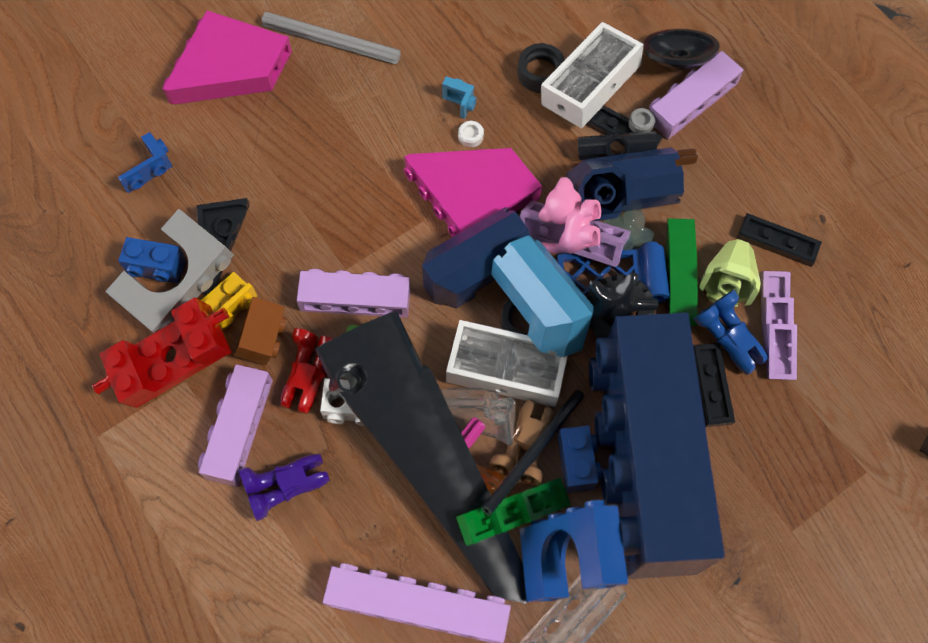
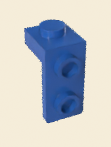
(149, 169)

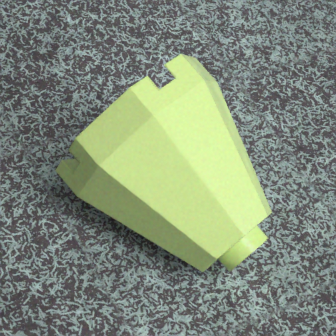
(732, 270)

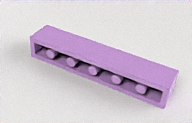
(417, 605)

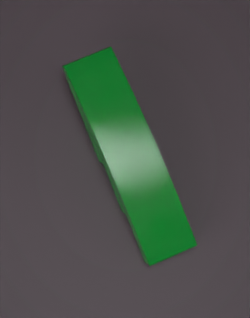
(682, 267)
(514, 511)

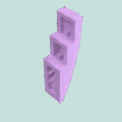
(778, 325)

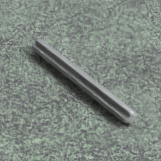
(331, 37)

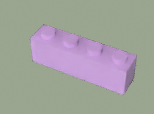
(695, 94)
(353, 293)
(235, 426)

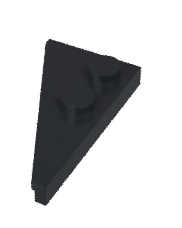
(223, 223)

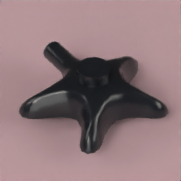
(619, 299)

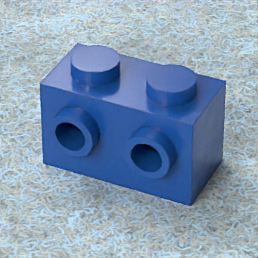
(152, 260)
(577, 459)

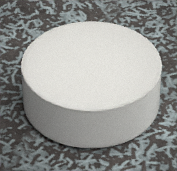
(470, 134)

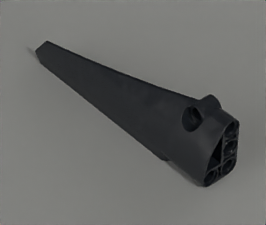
(415, 428)

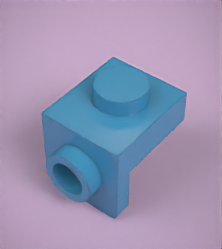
(460, 93)

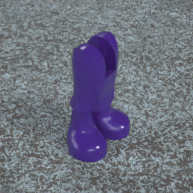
(290, 481)

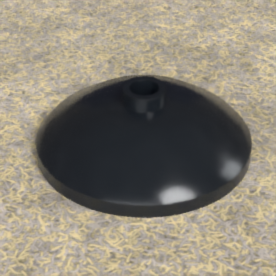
(681, 48)

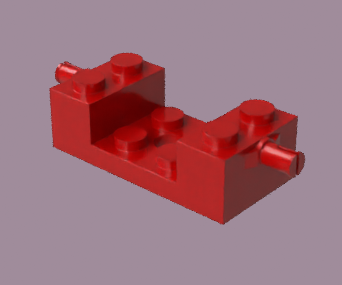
(141, 369)

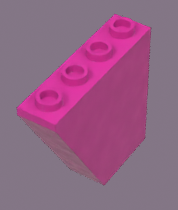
(226, 61)
(472, 184)

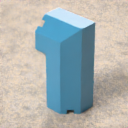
(544, 296)

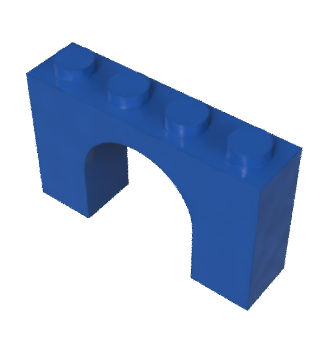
(598, 545)

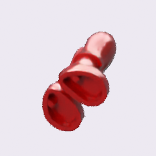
(302, 374)

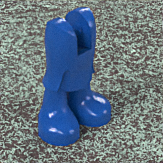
(737, 339)

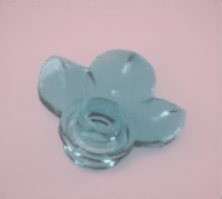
(634, 222)

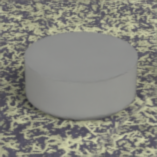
(641, 120)

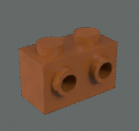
(260, 330)

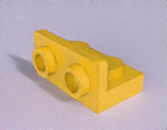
(231, 294)

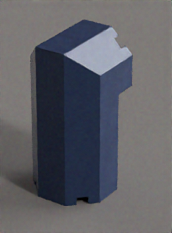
(630, 181)
(465, 261)

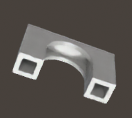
(205, 261)

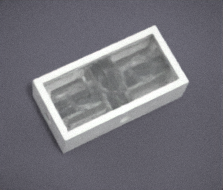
(591, 74)
(505, 364)

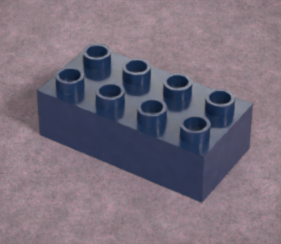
(657, 446)

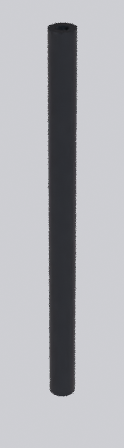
(532, 453)

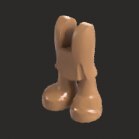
(525, 433)

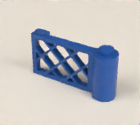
(647, 262)

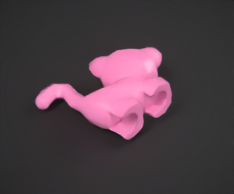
(565, 208)

